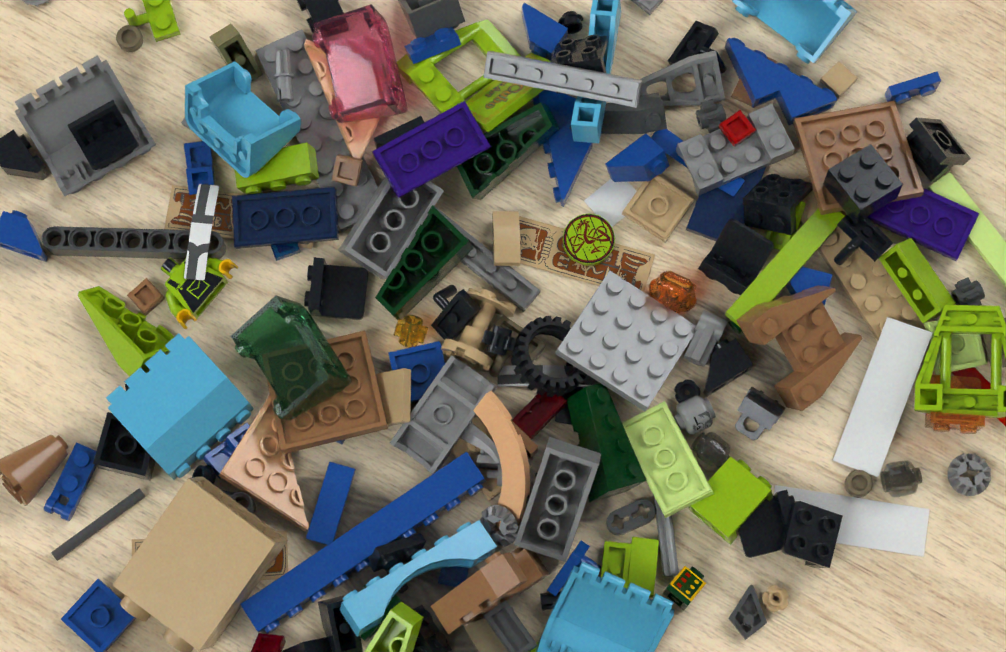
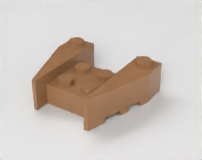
(806, 339)
(488, 587)

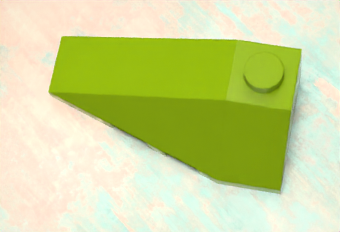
(124, 332)

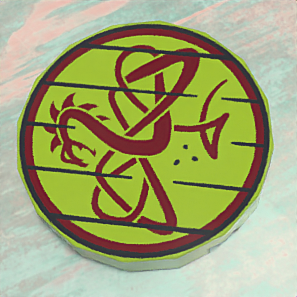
(588, 239)

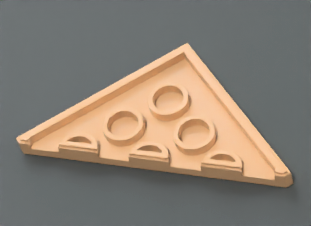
(355, 133)
(264, 471)

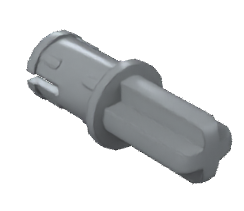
(283, 76)

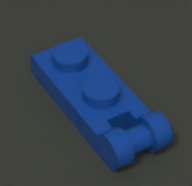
(72, 482)

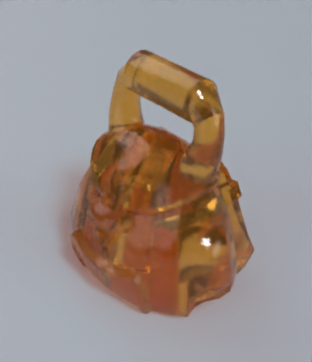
(674, 291)

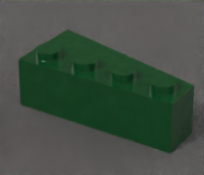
(510, 146)
(423, 264)
(602, 431)

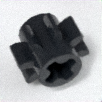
(499, 340)

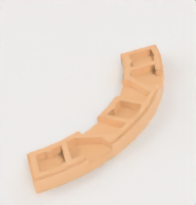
(511, 454)

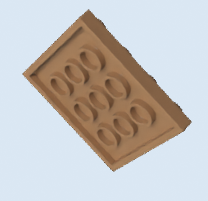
(840, 134)
(345, 415)

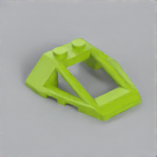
(435, 85)
(943, 398)

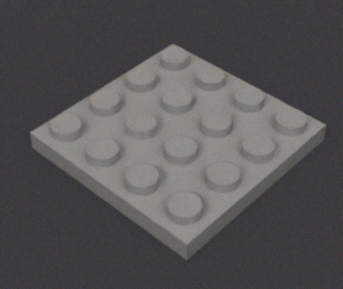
(626, 340)

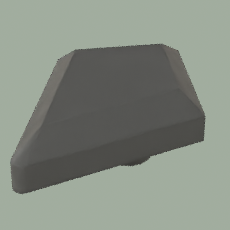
(748, 614)

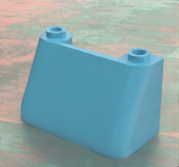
(804, 23)
(236, 120)

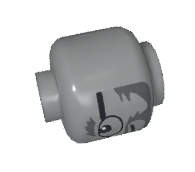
(694, 415)

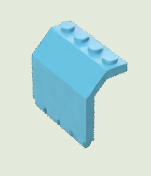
(179, 406)
(604, 615)

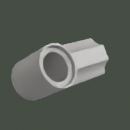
(708, 332)

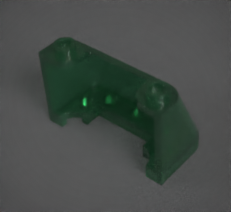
(292, 356)

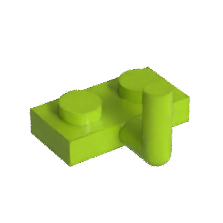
(159, 15)

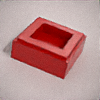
(737, 128)

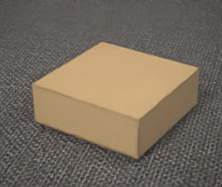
(838, 79)

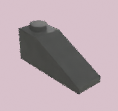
(645, 118)

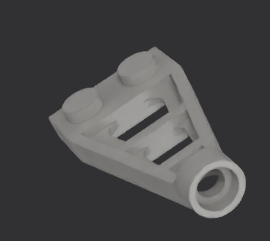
(706, 76)

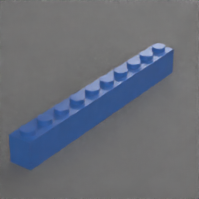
(355, 547)

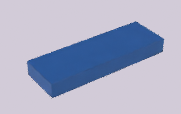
(330, 503)

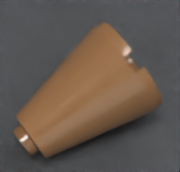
(31, 467)

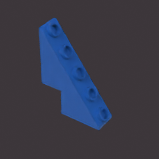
(771, 81)
(565, 154)

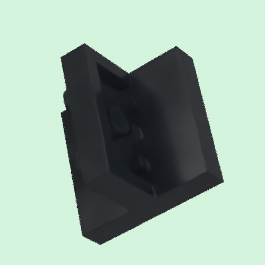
(934, 147)

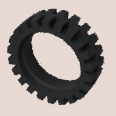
(530, 372)

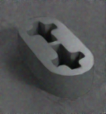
(627, 511)

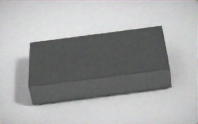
(509, 629)

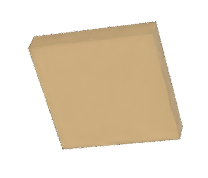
(658, 207)
(395, 395)

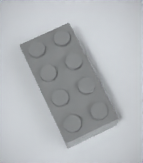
(388, 227)
(557, 499)

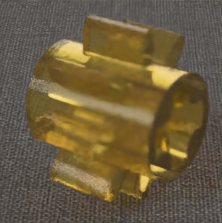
(410, 331)

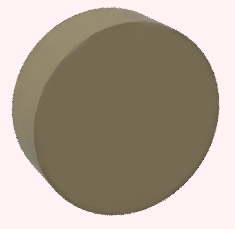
(129, 38)
(858, 483)

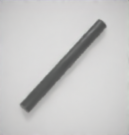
(98, 524)

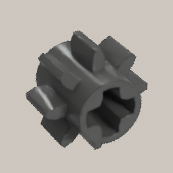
(710, 115)
(968, 292)

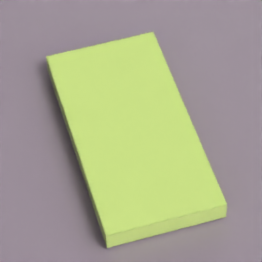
(666, 460)

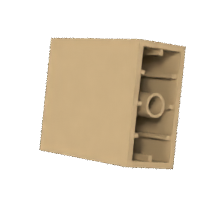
(198, 565)

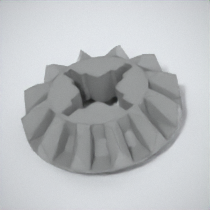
(964, 485)
(508, 525)

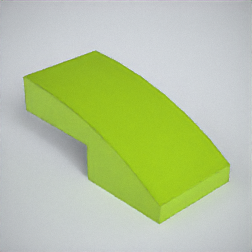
(643, 563)

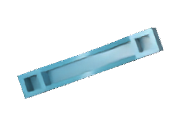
(588, 112)
(464, 549)

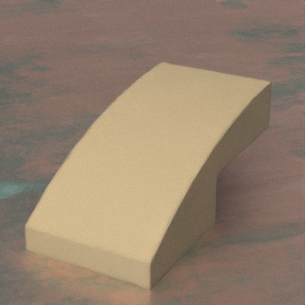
(506, 238)

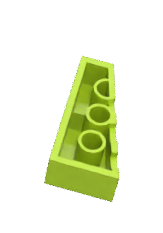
(397, 631)

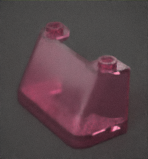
(361, 65)

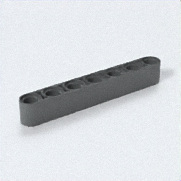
(122, 237)

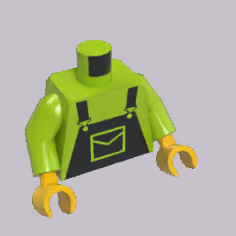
(191, 297)

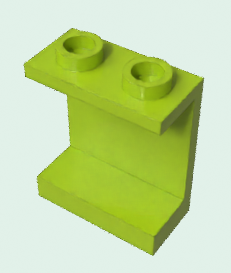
(734, 498)

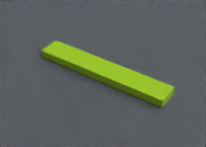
(786, 263)

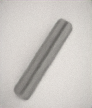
(666, 543)

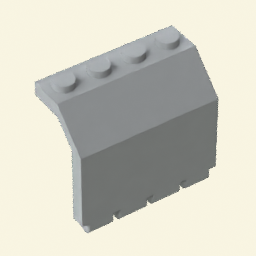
(60, 105)

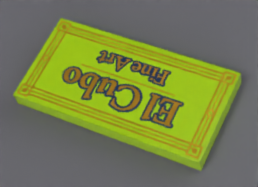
(501, 100)

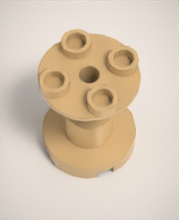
(470, 345)

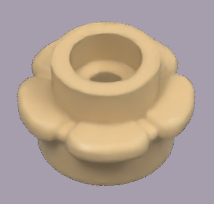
(782, 595)

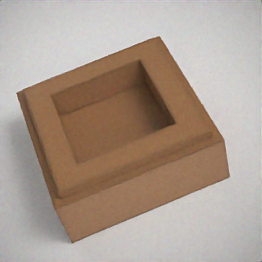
(347, 170)
(146, 296)

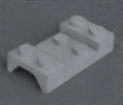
(717, 162)
(442, 414)

